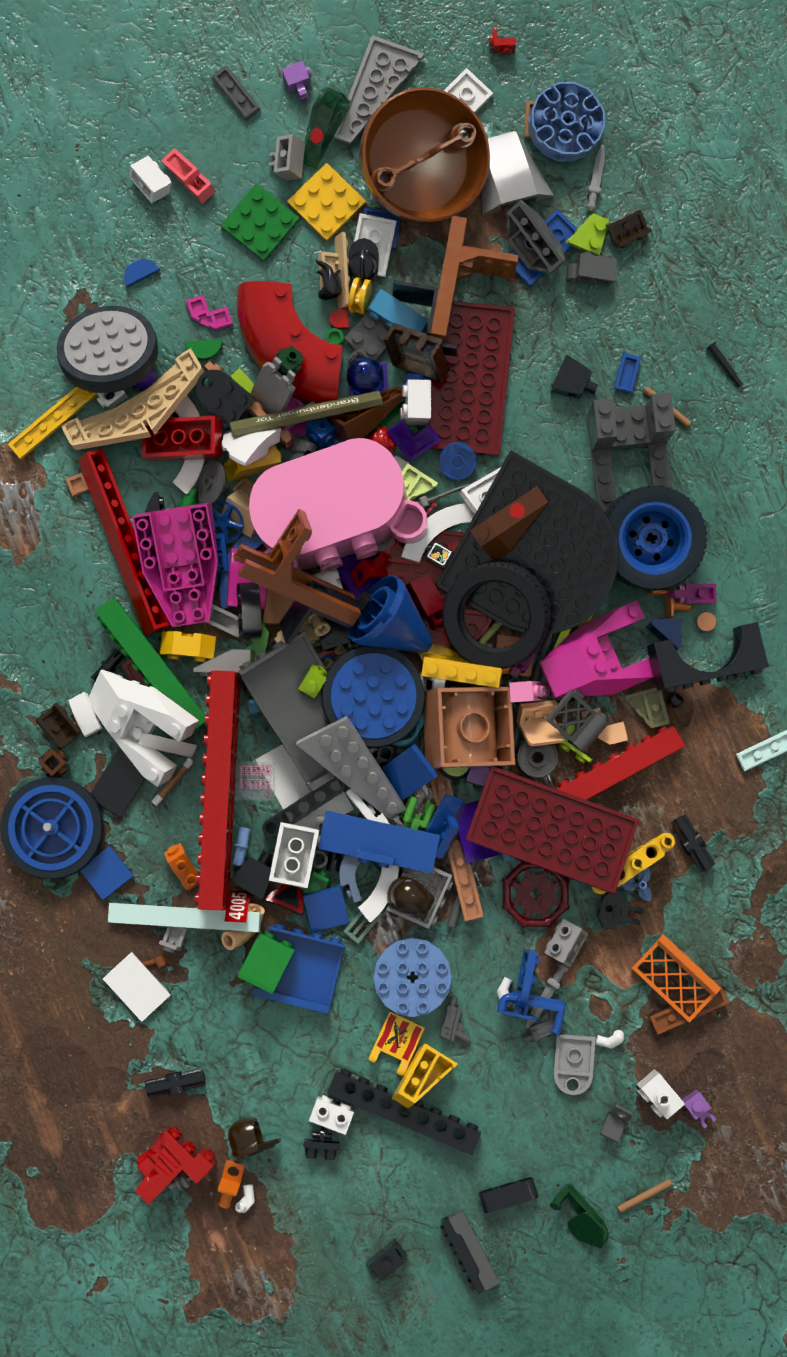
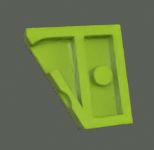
(590, 235)

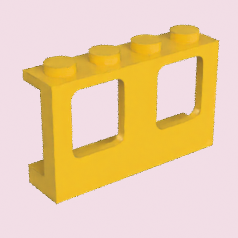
(460, 670)

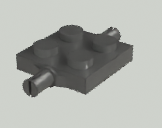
(367, 338)

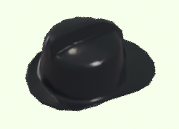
(363, 260)

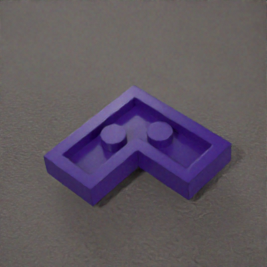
(413, 444)

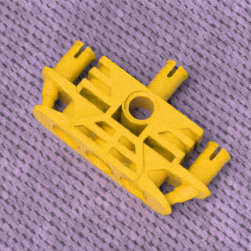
(639, 861)

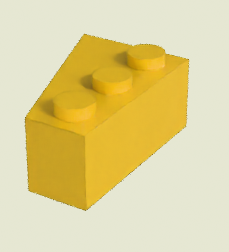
(422, 1074)

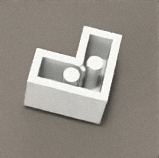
(417, 402)

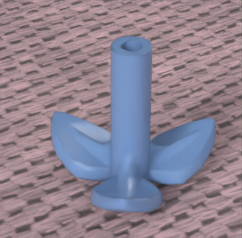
(643, 891)

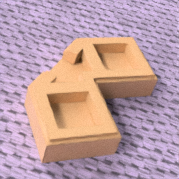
(612, 733)

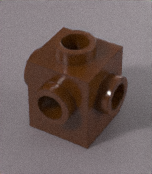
(47, 763)

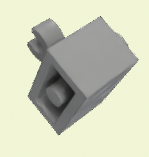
(288, 157)

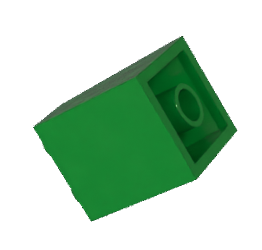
(266, 962)

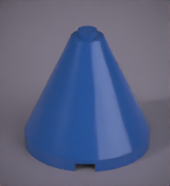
(391, 620)

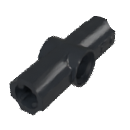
(692, 843)
(175, 1082)

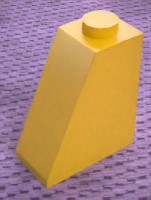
(236, 471)

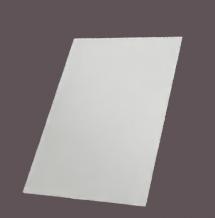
(292, 787)

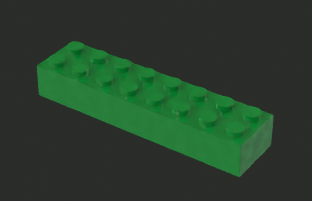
(146, 658)

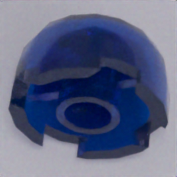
(365, 375)

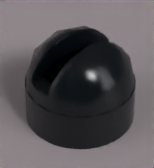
(676, 699)

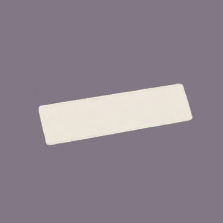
(167, 745)

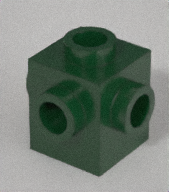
(291, 360)

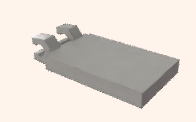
(272, 388)

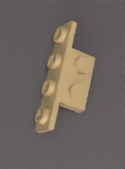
(338, 261)

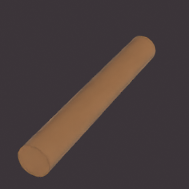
(677, 415)
(645, 1195)

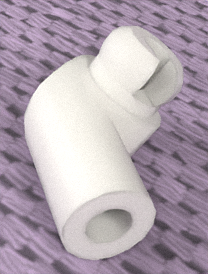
(503, 989)
(611, 1042)
(247, 1201)

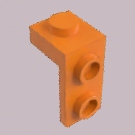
(181, 865)

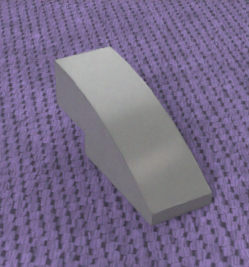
(224, 621)

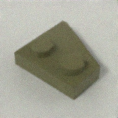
(650, 707)

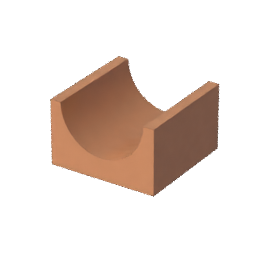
(468, 727)

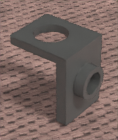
(615, 1123)

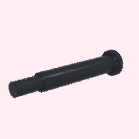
(724, 363)

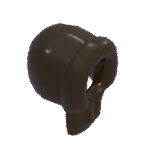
(409, 897)
(247, 1139)

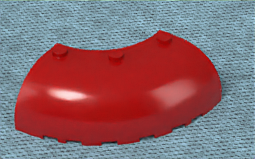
(271, 323)

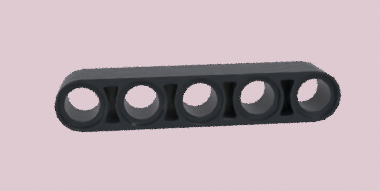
(313, 805)

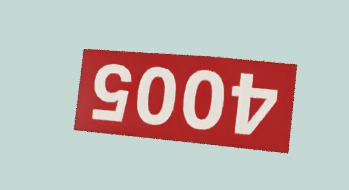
(237, 906)

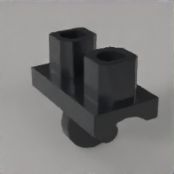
(312, 1145)

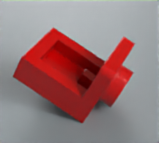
(502, 45)

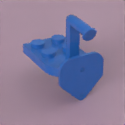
(523, 999)

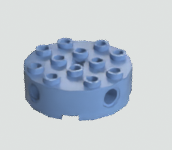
(584, 122)
(426, 991)

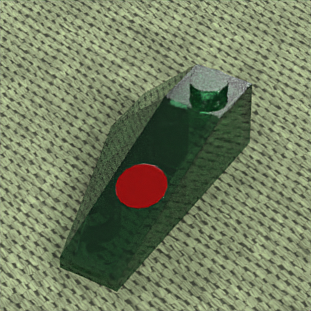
(323, 124)

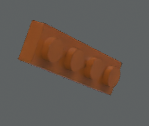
(671, 1018)

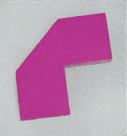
(214, 320)

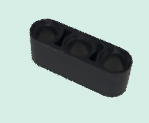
(249, 610)
(508, 1194)

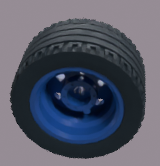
(684, 528)

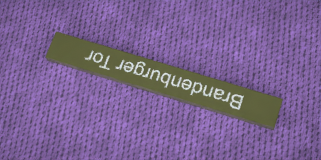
(306, 413)

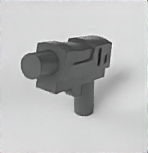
(450, 1027)
(542, 1029)

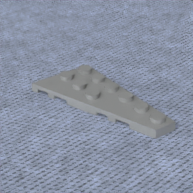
(379, 76)
(349, 759)

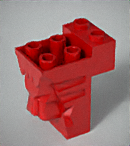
(167, 1159)

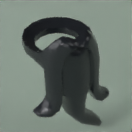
(330, 280)

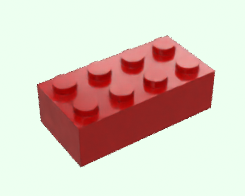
(184, 439)

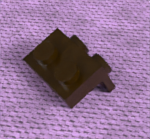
(628, 228)
(58, 726)

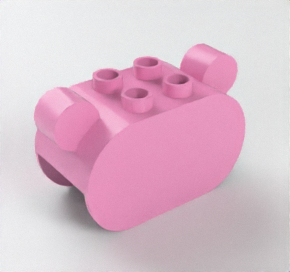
(350, 499)

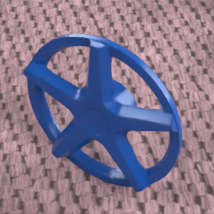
(225, 521)

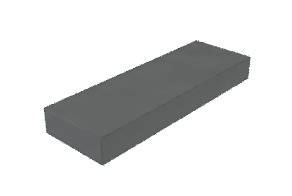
(236, 93)

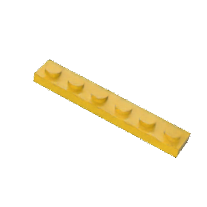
(50, 421)

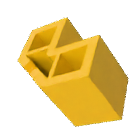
(196, 646)

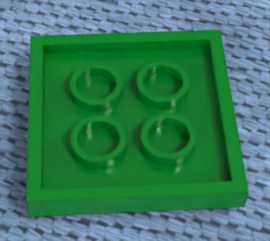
(260, 222)

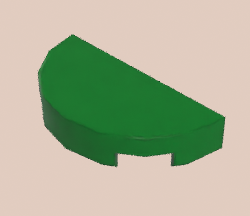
(204, 348)

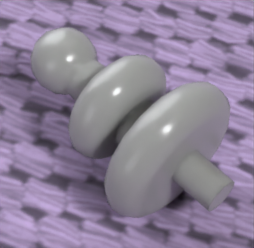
(180, 1181)

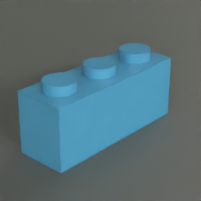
(394, 311)

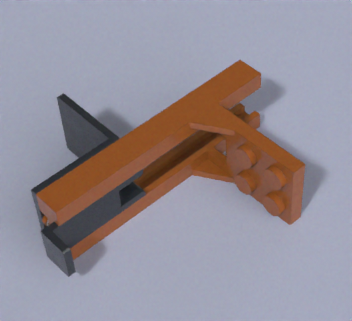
(454, 268)
(306, 590)

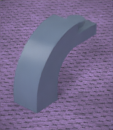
(348, 876)

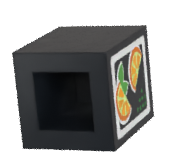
(438, 554)

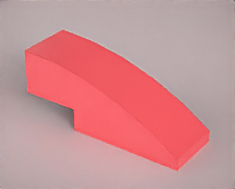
(188, 176)

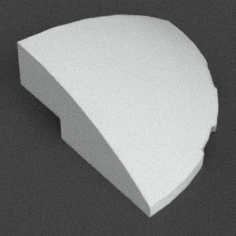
(250, 447)

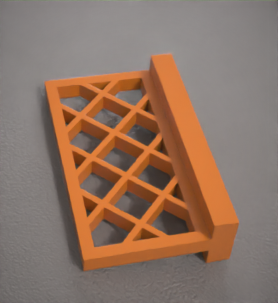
(688, 965)

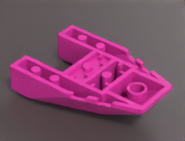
(588, 660)

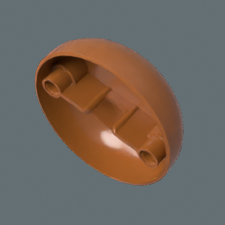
(424, 155)

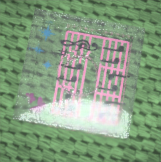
(255, 780)

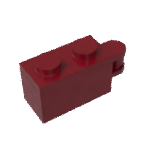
(427, 600)

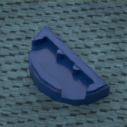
(139, 270)

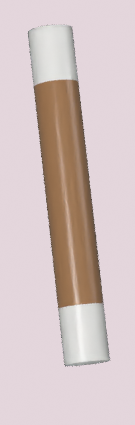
(173, 781)

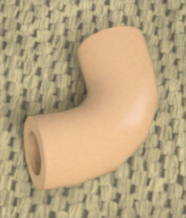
(235, 939)

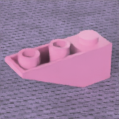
(529, 691)

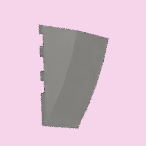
(511, 175)

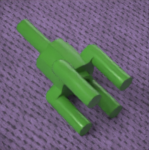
(414, 820)

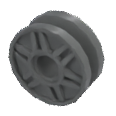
(533, 769)

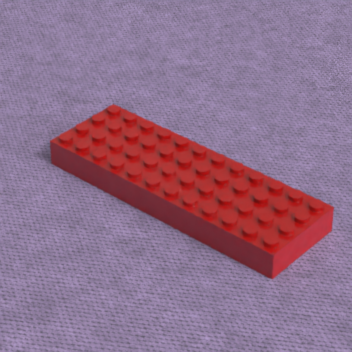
(219, 790)

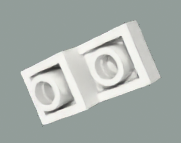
(84, 714)

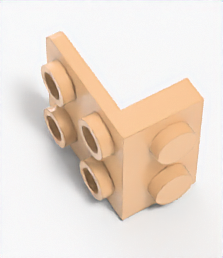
(534, 726)

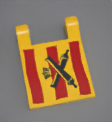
(399, 1039)

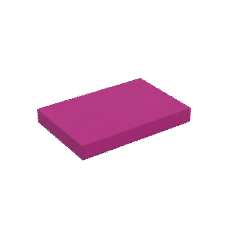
(234, 579)

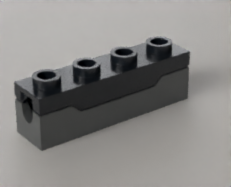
(469, 1251)

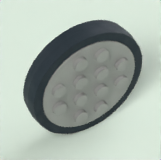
(107, 349)

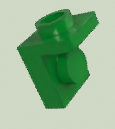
(317, 881)

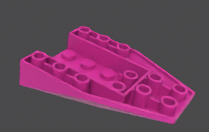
(179, 560)

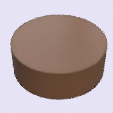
(706, 622)

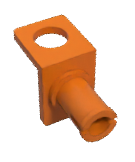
(670, 603)
(229, 1184)

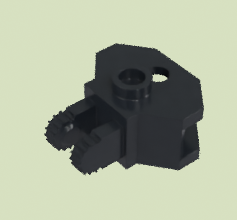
(618, 911)

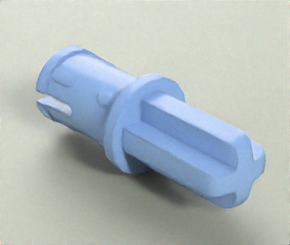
(241, 846)

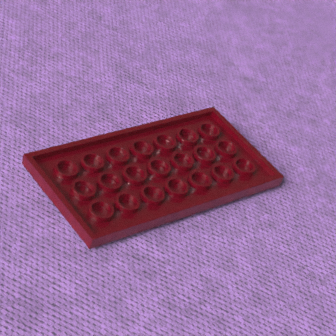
(473, 393)
(552, 830)

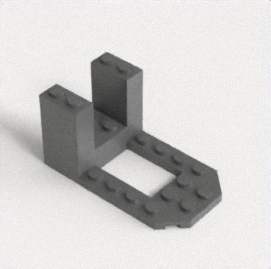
(630, 429)

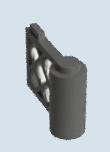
(586, 729)

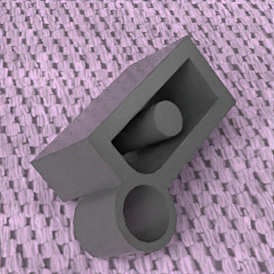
(592, 269)

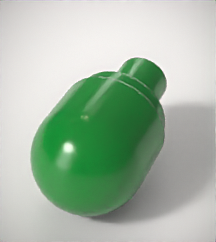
(189, 499)

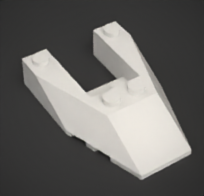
(135, 709)

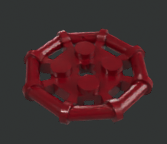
(528, 902)

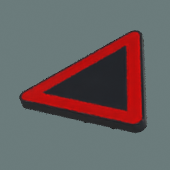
(287, 897)

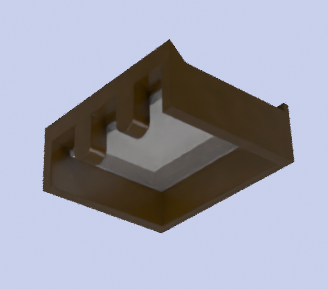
(416, 352)

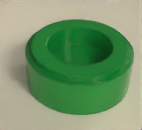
(334, 336)

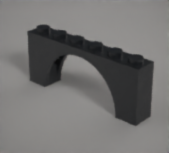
(673, 672)

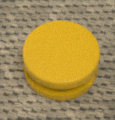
(360, 296)

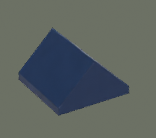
(666, 630)

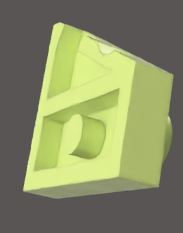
(416, 482)

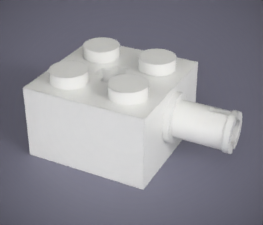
(662, 1096)

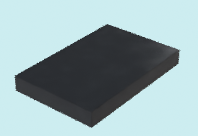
(118, 784)

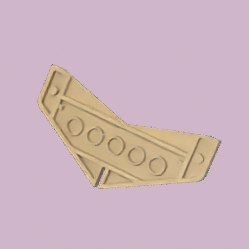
(149, 407)

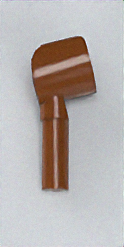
(160, 961)

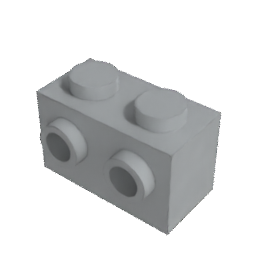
(566, 942)

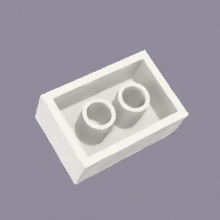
(293, 855)

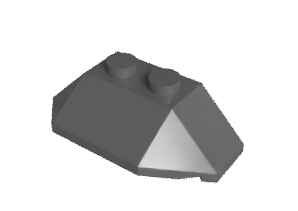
(533, 239)

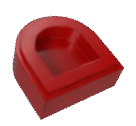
(339, 319)

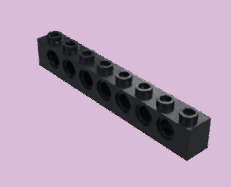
(465, 1144)

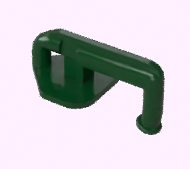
(587, 1225)

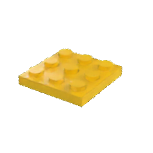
(326, 202)

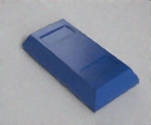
(627, 373)

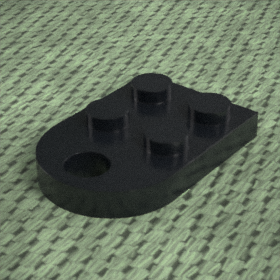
(225, 397)

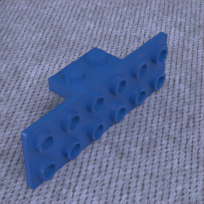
(379, 842)

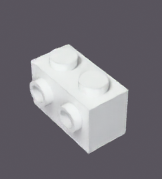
(150, 179)
(332, 1115)

